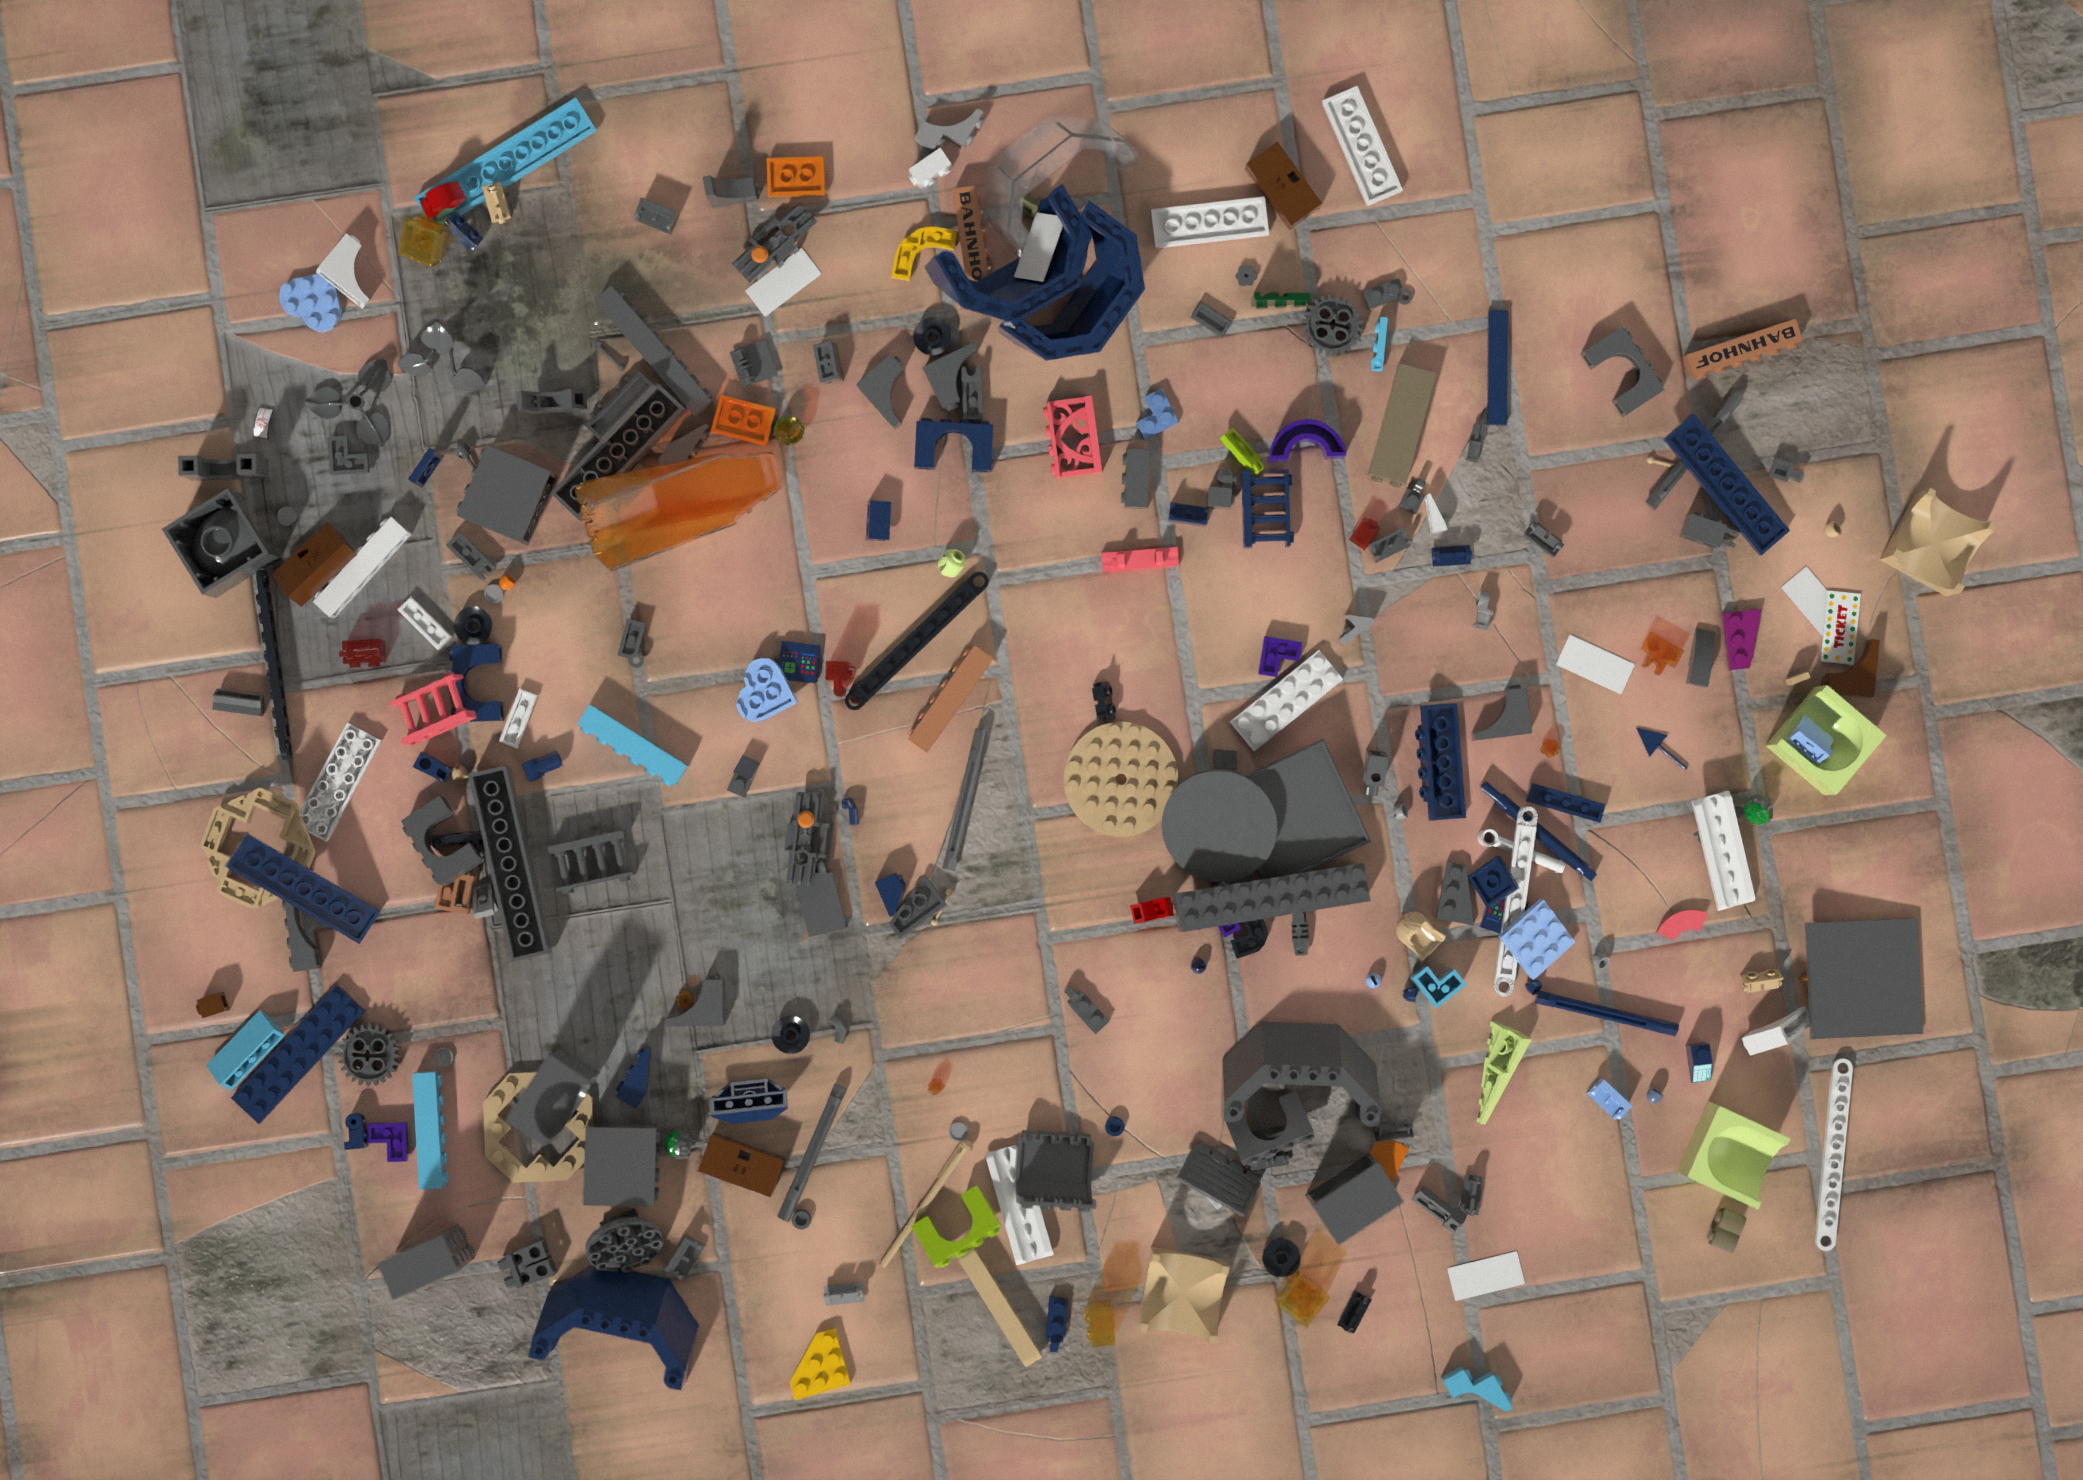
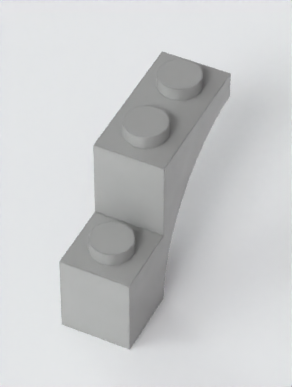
(933, 136)

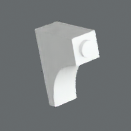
(339, 269)
(1777, 1033)

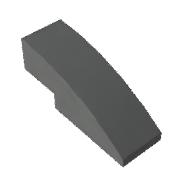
(1701, 658)

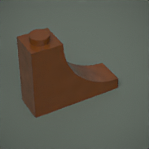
(1858, 679)

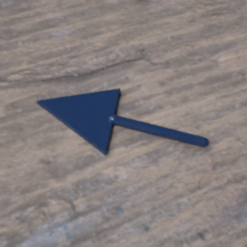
(1652, 741)

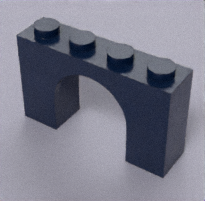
(929, 433)
(463, 660)

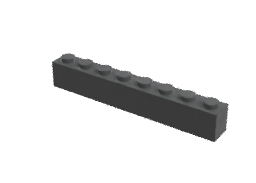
(653, 351)

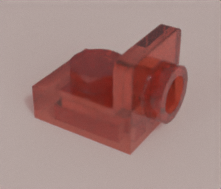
(1365, 533)

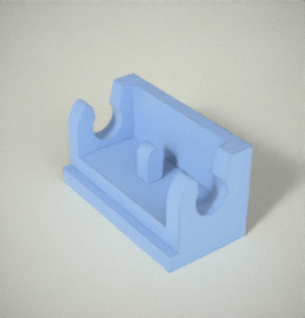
(1609, 1099)

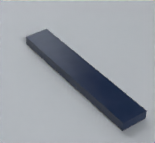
(1497, 367)

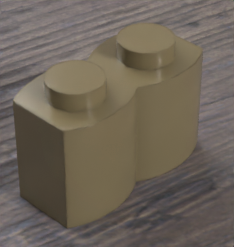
(1726, 1230)

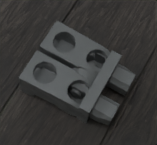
(521, 1264)

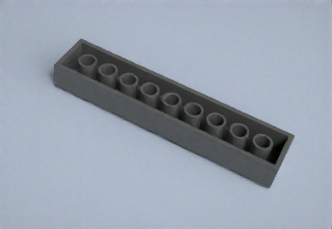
(510, 863)
(1271, 897)

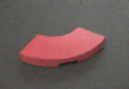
(1680, 922)

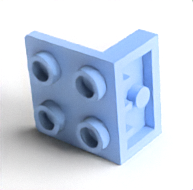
(1811, 740)

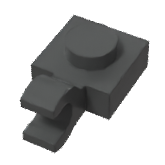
(1782, 471)
(1412, 499)

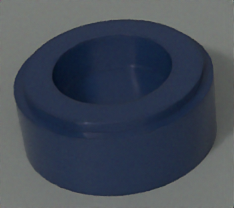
(1114, 1126)

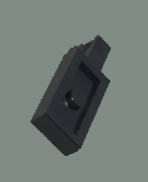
(440, 841)

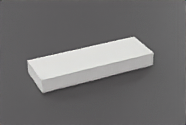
(424, 623)
(518, 718)

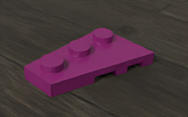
(1740, 637)

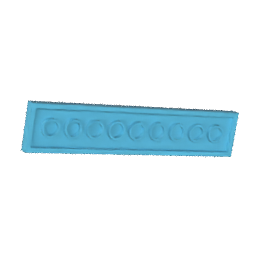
(518, 155)

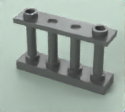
(579, 847)

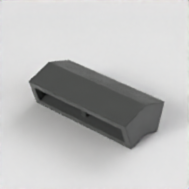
(238, 702)

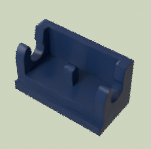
(1188, 514)
(878, 520)

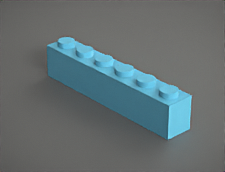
(633, 745)
(429, 1129)

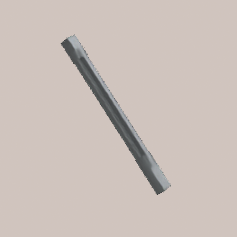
(1679, 468)
(965, 799)
(795, 1190)

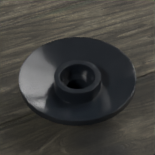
(928, 327)
(464, 621)
(783, 1041)

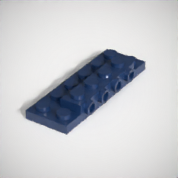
(1441, 762)

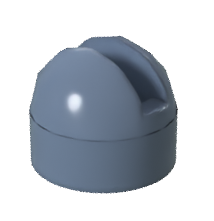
(1654, 1096)

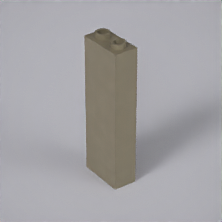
(1401, 425)

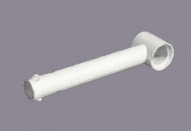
(1507, 845)

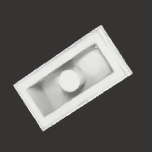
(1435, 519)

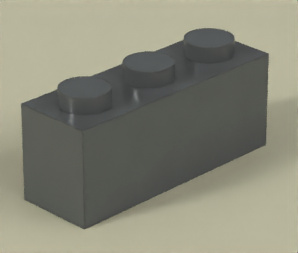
(1136, 479)

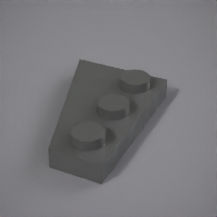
(1455, 895)

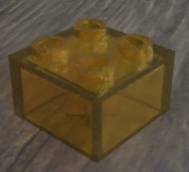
(423, 240)
(1302, 1298)
(1101, 1323)

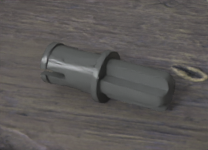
(1475, 442)

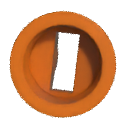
(506, 582)

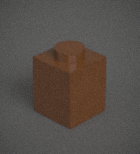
(212, 1005)

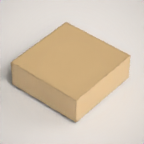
(1797, 678)

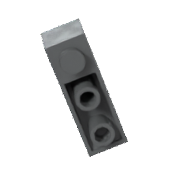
(686, 446)

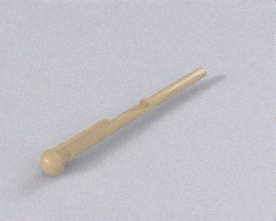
(942, 1178)

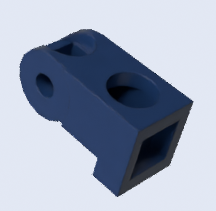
(432, 767)
(357, 1131)

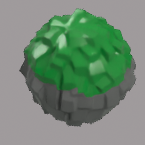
(1758, 809)
(679, 1144)

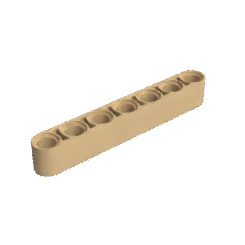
(1000, 1307)

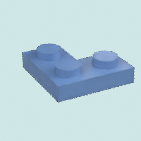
(1161, 417)

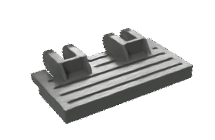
(620, 406)

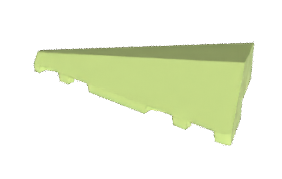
(1504, 1055)

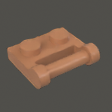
(448, 895)

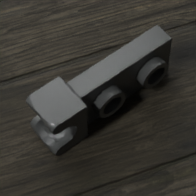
(972, 395)
(1440, 1209)

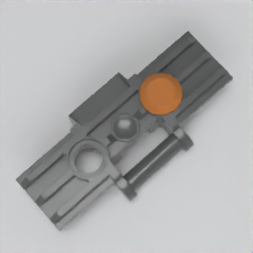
(778, 247)
(798, 838)

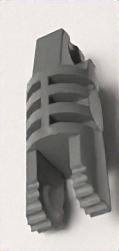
(1300, 934)

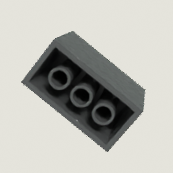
(506, 495)
(621, 1164)
(426, 1261)

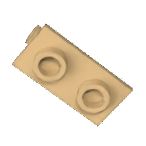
(496, 202)
(1770, 979)

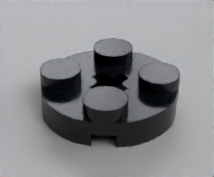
(1281, 1268)

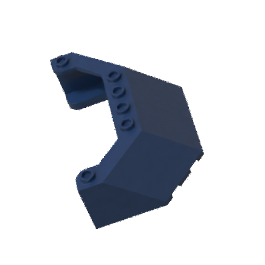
(1017, 298)
(1097, 304)
(622, 1306)

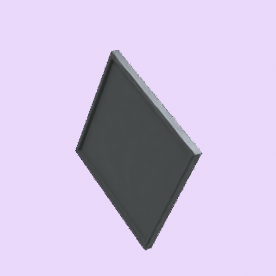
(1312, 812)
(1863, 978)

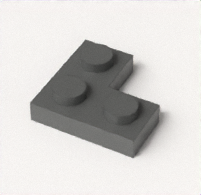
(343, 462)

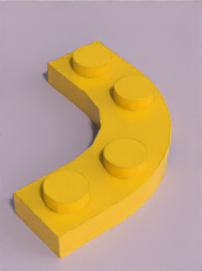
(919, 240)

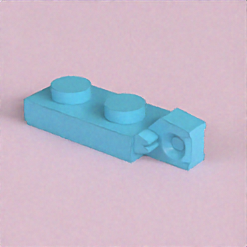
(1379, 346)

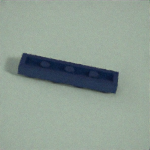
(1565, 802)

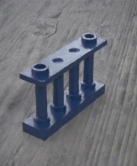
(1249, 500)

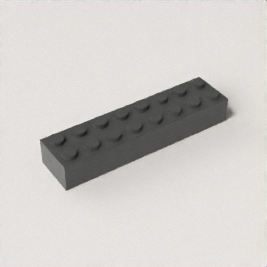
(623, 448)

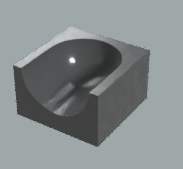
(219, 544)
(552, 1097)
(1354, 1198)

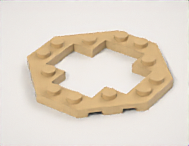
(243, 809)
(541, 1168)

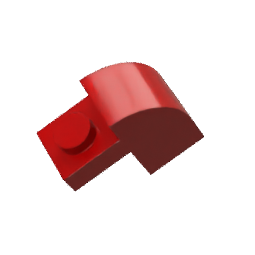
(442, 197)
(1152, 910)

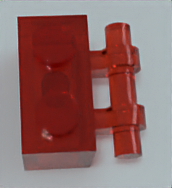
(363, 652)
(839, 673)

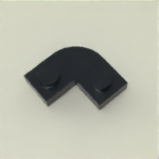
(1252, 941)

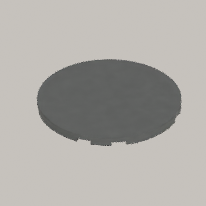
(1219, 825)

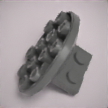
(623, 1242)

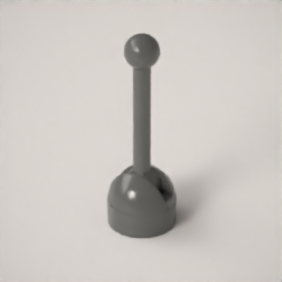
(463, 452)

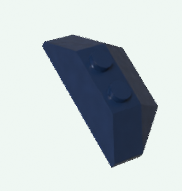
(749, 1101)

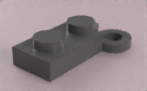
(1386, 294)
(632, 641)

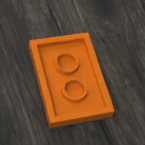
(795, 176)
(743, 420)

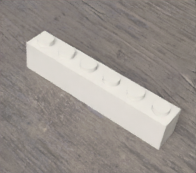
(362, 567)

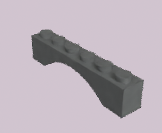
(303, 952)

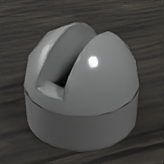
(1401, 811)
(1601, 961)

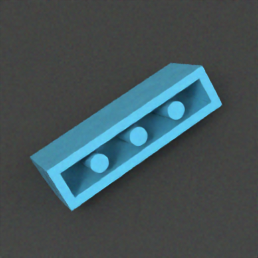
(245, 1050)

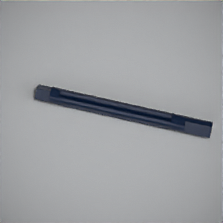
(1542, 834)
(1607, 1013)

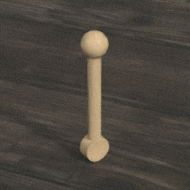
(1650, 459)
(934, 921)

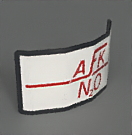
(261, 422)

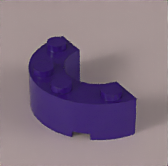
(1306, 431)

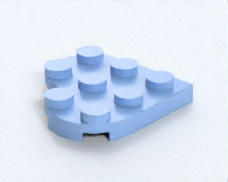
(313, 300)
(765, 691)

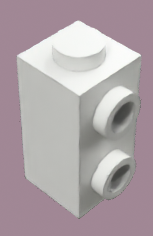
(929, 169)

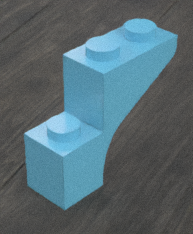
(1486, 1386)

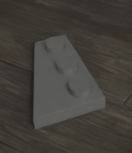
(918, 908)

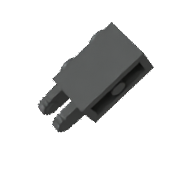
(1707, 531)

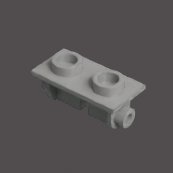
(843, 1293)

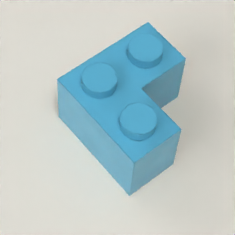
(1437, 990)

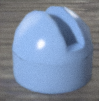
(1369, 982)

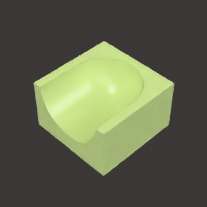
(1852, 744)
(1730, 1154)

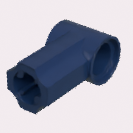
(538, 767)

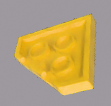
(821, 1367)

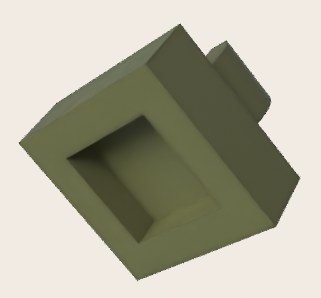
(1031, 205)

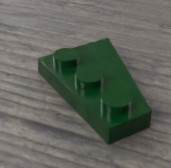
(1273, 299)

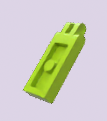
(1242, 451)

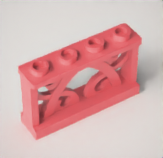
(1090, 457)

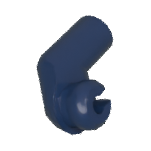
(853, 810)

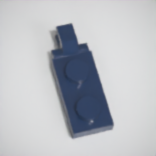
(1056, 1321)

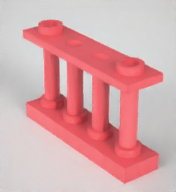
(445, 722)

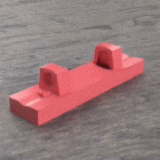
(1140, 559)

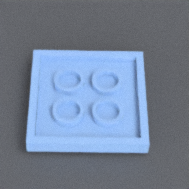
(1536, 939)

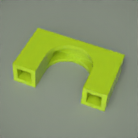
(984, 1224)

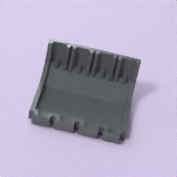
(1054, 1171)

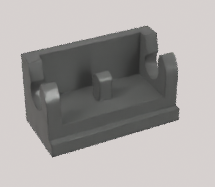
(656, 216)
(828, 362)
(1389, 545)
(684, 1257)

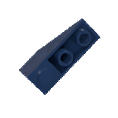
(637, 1082)

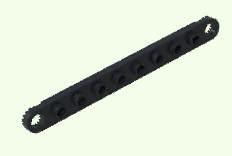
(916, 641)
(274, 673)

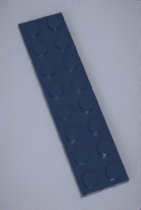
(1726, 484)
(302, 888)
(298, 1054)

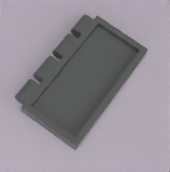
(1219, 1180)

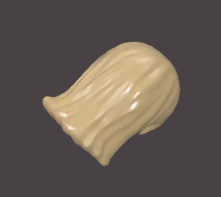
(1418, 934)

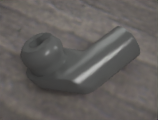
(841, 1027)

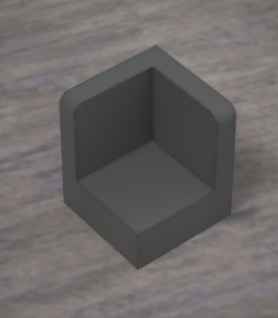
(1224, 759)

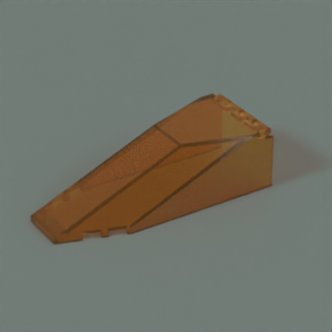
(672, 504)

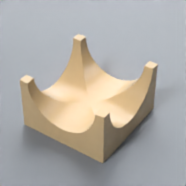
(1935, 543)
(1183, 1293)

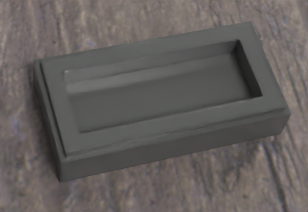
(1211, 319)

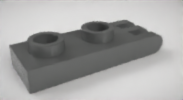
(470, 555)

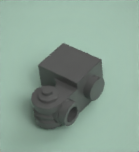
(1222, 496)

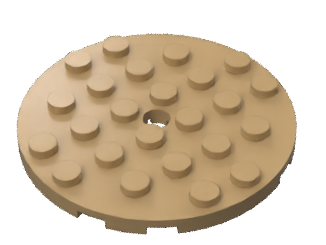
(1113, 751)

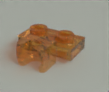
(1660, 653)

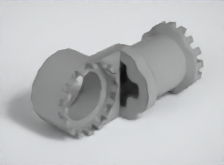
(1484, 615)

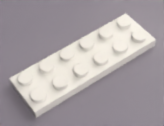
(1362, 146)
(1209, 222)
(1286, 700)

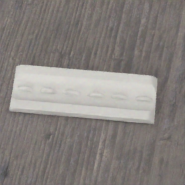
(338, 781)
(1723, 850)
(1023, 1225)

